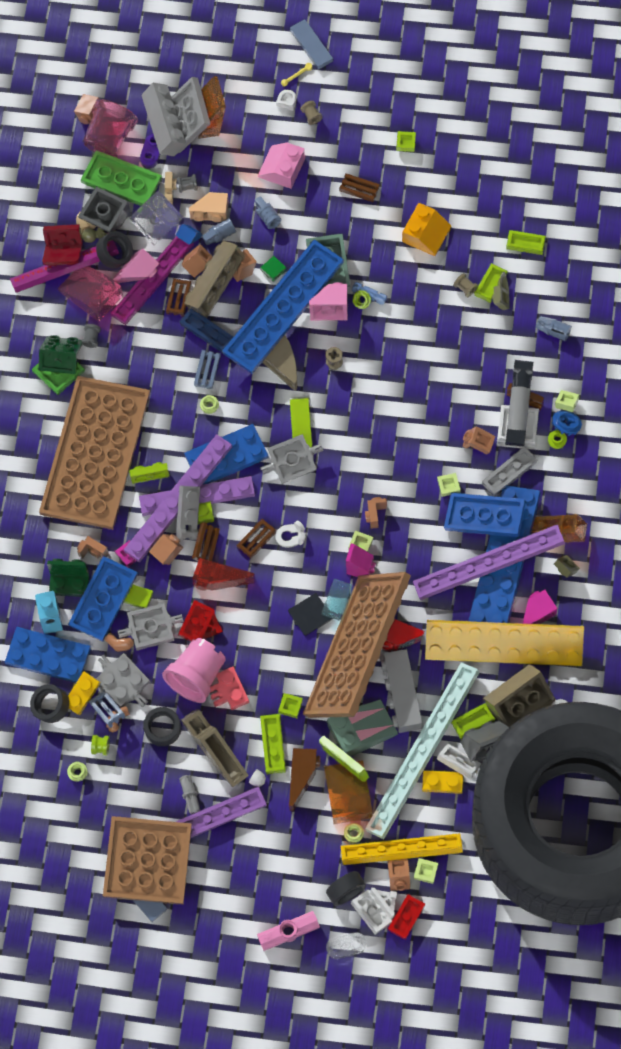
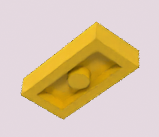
(82, 692)
(442, 782)

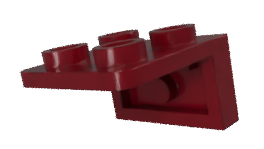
(62, 245)

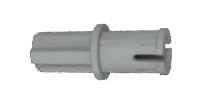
(189, 794)

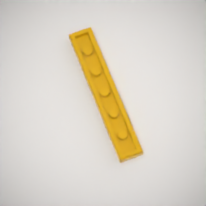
(401, 849)

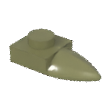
(501, 293)

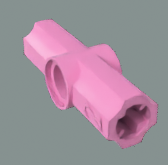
(275, 935)

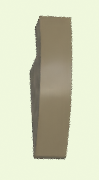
(282, 363)
(214, 747)

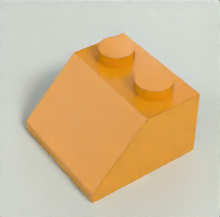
(426, 230)

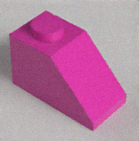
(359, 562)
(539, 608)

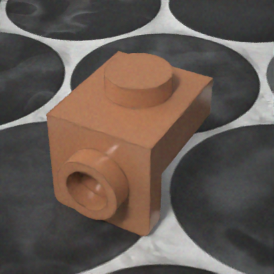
(373, 505)

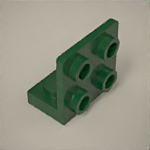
(59, 354)
(68, 577)

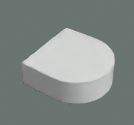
(286, 100)

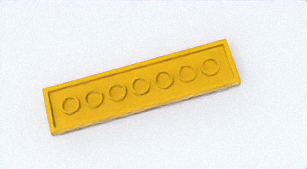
(504, 642)

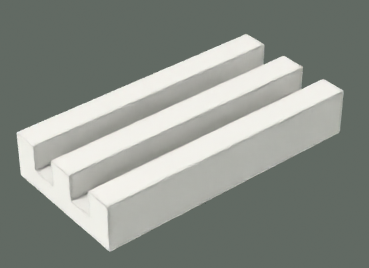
(456, 761)

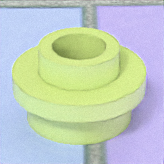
(206, 400)
(74, 766)
(350, 827)

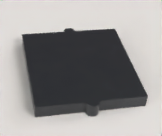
(308, 614)

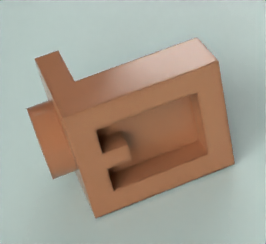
(478, 439)
(95, 548)
(399, 874)

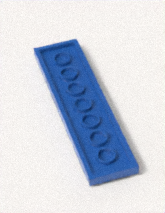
(283, 306)
(498, 589)

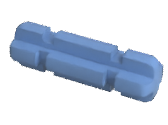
(380, 298)

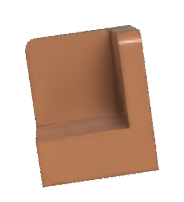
(196, 260)
(246, 267)

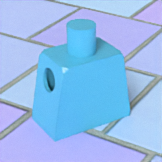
(49, 609)

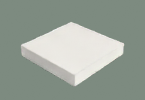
(530, 429)

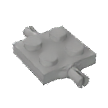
(292, 459)
(150, 626)
(123, 680)

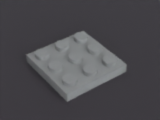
(191, 110)

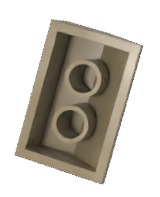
(519, 696)

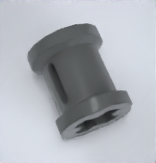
(187, 183)
(91, 335)

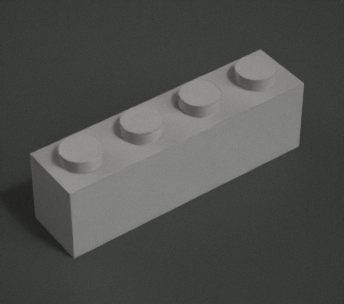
(163, 119)
(402, 690)

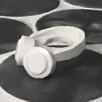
(298, 528)

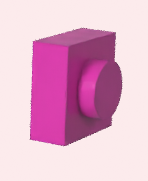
(125, 558)

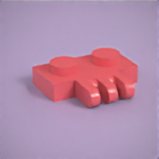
(229, 690)

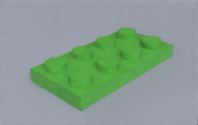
(121, 178)

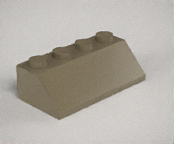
(215, 278)

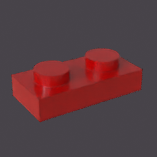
(406, 917)

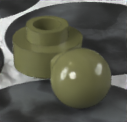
(90, 235)

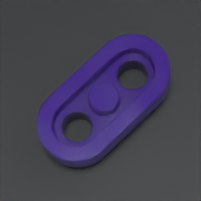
(149, 149)

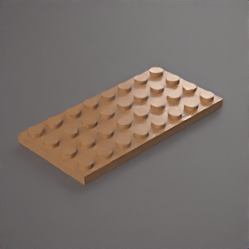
(95, 452)
(356, 645)

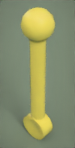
(308, 67)

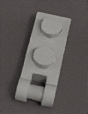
(188, 512)

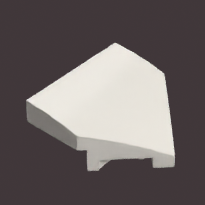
(376, 908)

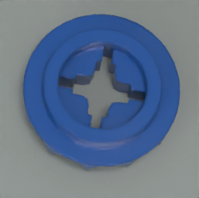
(570, 418)

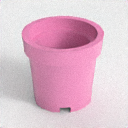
(194, 670)

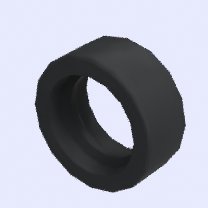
(106, 258)
(62, 706)
(162, 741)
(345, 888)

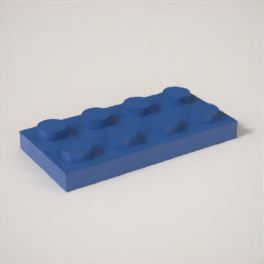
(245, 451)
(485, 514)
(103, 598)
(47, 655)

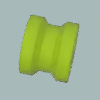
(100, 745)

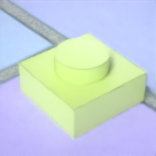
(567, 401)
(448, 484)
(362, 540)
(426, 871)

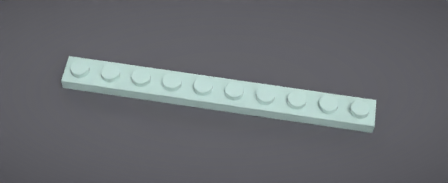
(422, 750)

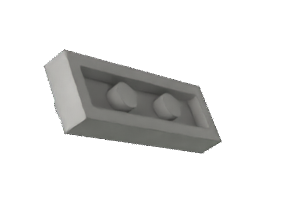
(509, 471)

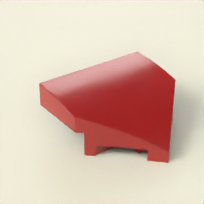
(200, 623)

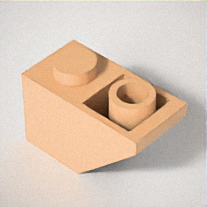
(210, 207)

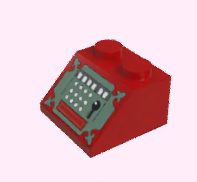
(401, 636)

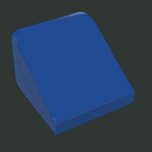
(188, 234)

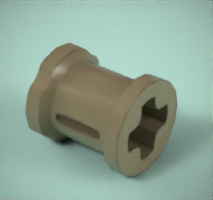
(311, 112)
(465, 285)
(329, 358)

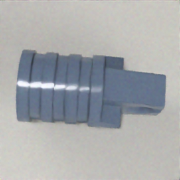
(267, 213)
(219, 232)
(554, 328)

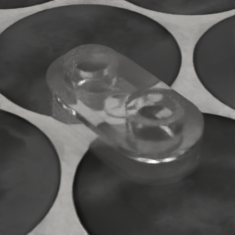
(345, 943)

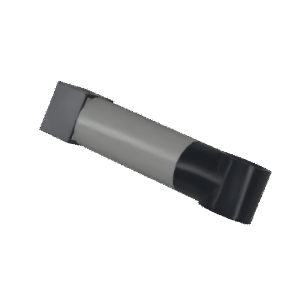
(519, 403)

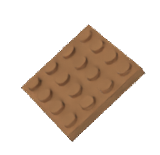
(147, 860)

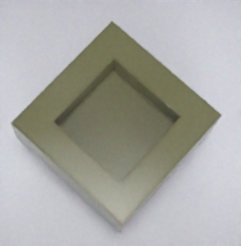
(566, 566)

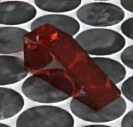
(219, 576)

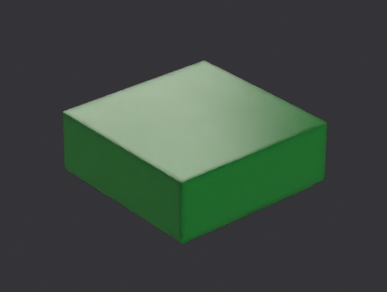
(273, 268)

